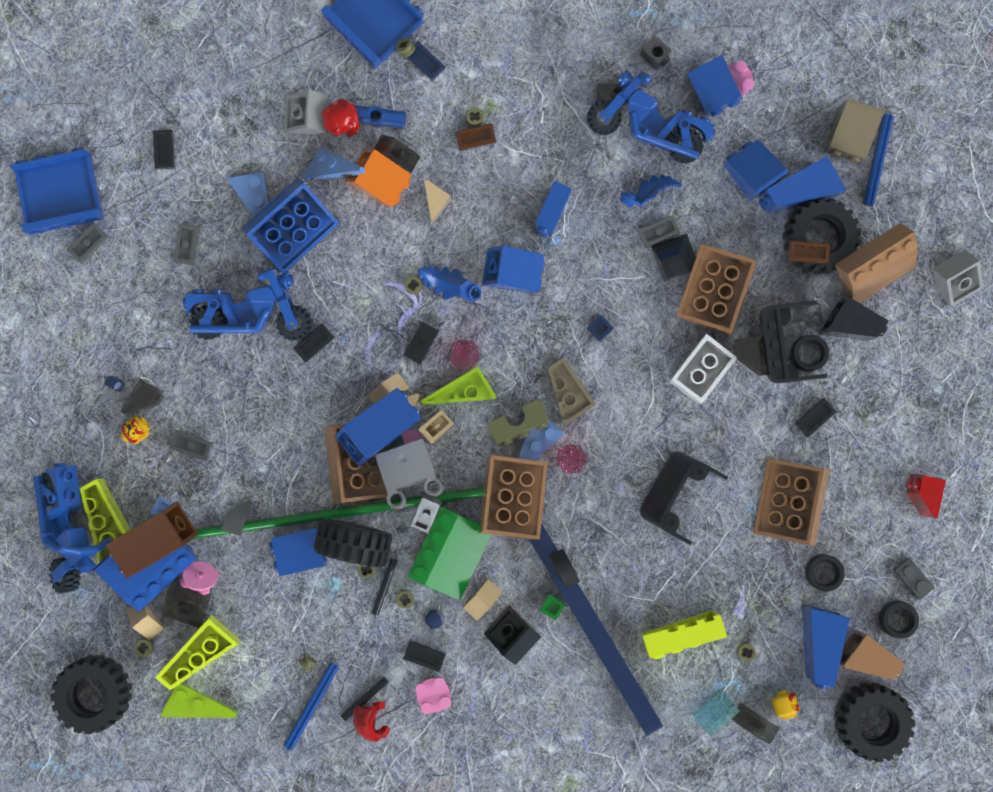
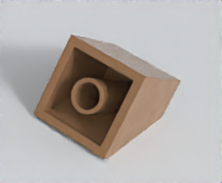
(867, 656)

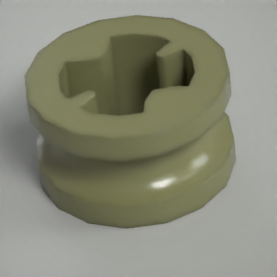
(405, 47)
(475, 111)
(417, 289)
(369, 575)
(400, 602)
(137, 647)
(740, 649)
(307, 662)

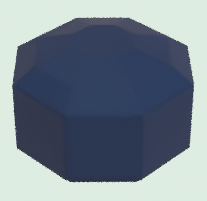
(114, 383)
(434, 618)

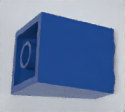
(754, 169)
(513, 269)

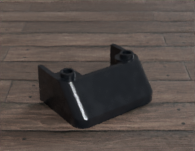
(771, 322)
(668, 486)

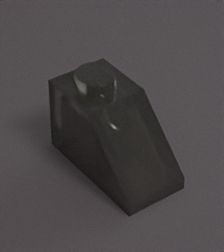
(397, 152)
(143, 397)
(756, 723)

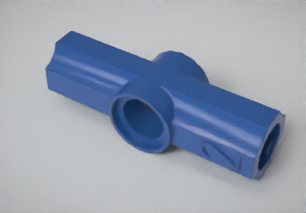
(388, 117)

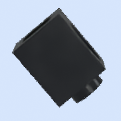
(656, 45)

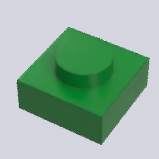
(552, 607)

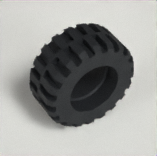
(836, 216)
(352, 543)
(66, 697)
(895, 736)

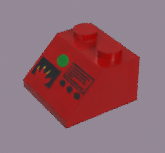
(926, 494)

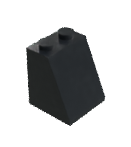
(854, 321)

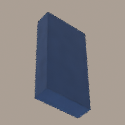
(426, 62)

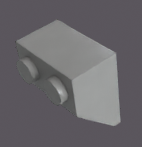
(304, 113)
(958, 277)

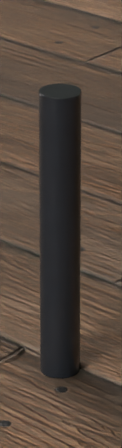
(384, 586)
(365, 698)

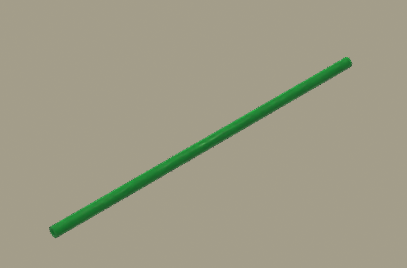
(338, 512)

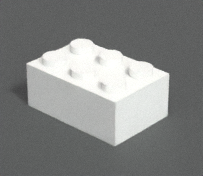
(702, 369)

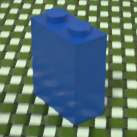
(715, 86)
(552, 210)
(296, 552)

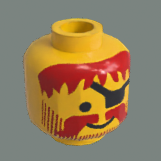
(135, 430)
(785, 704)

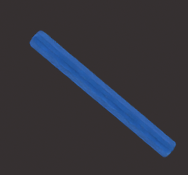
(878, 160)
(311, 706)

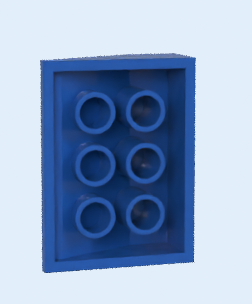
(290, 225)
(149, 582)

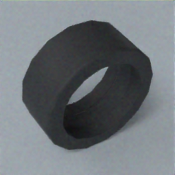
(794, 353)
(838, 567)
(564, 568)
(913, 623)

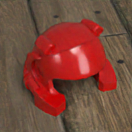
(341, 118)
(365, 721)

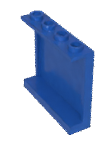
(374, 25)
(57, 191)

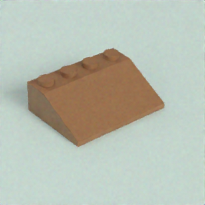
(878, 263)
(716, 289)
(347, 479)
(513, 497)
(791, 501)

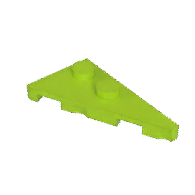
(466, 388)
(194, 704)

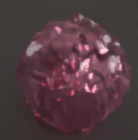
(464, 354)
(571, 458)

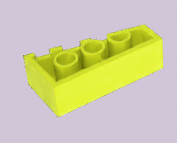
(103, 514)
(684, 634)
(204, 646)

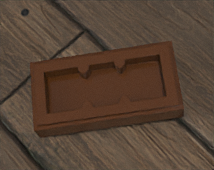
(475, 137)
(808, 252)

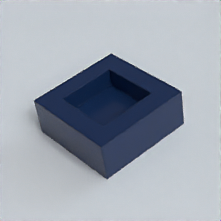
(600, 328)

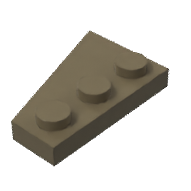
(569, 392)

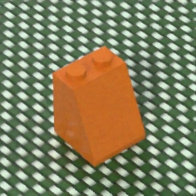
(382, 178)

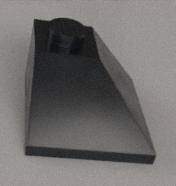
(674, 257)

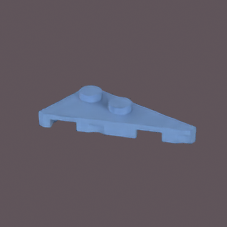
(330, 165)
(251, 190)
(539, 442)

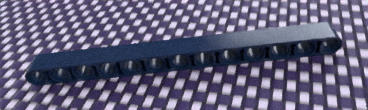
(600, 640)

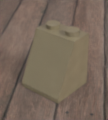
(853, 130)

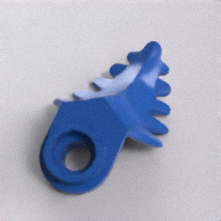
(648, 190)
(449, 283)

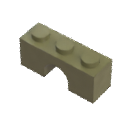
(535, 418)

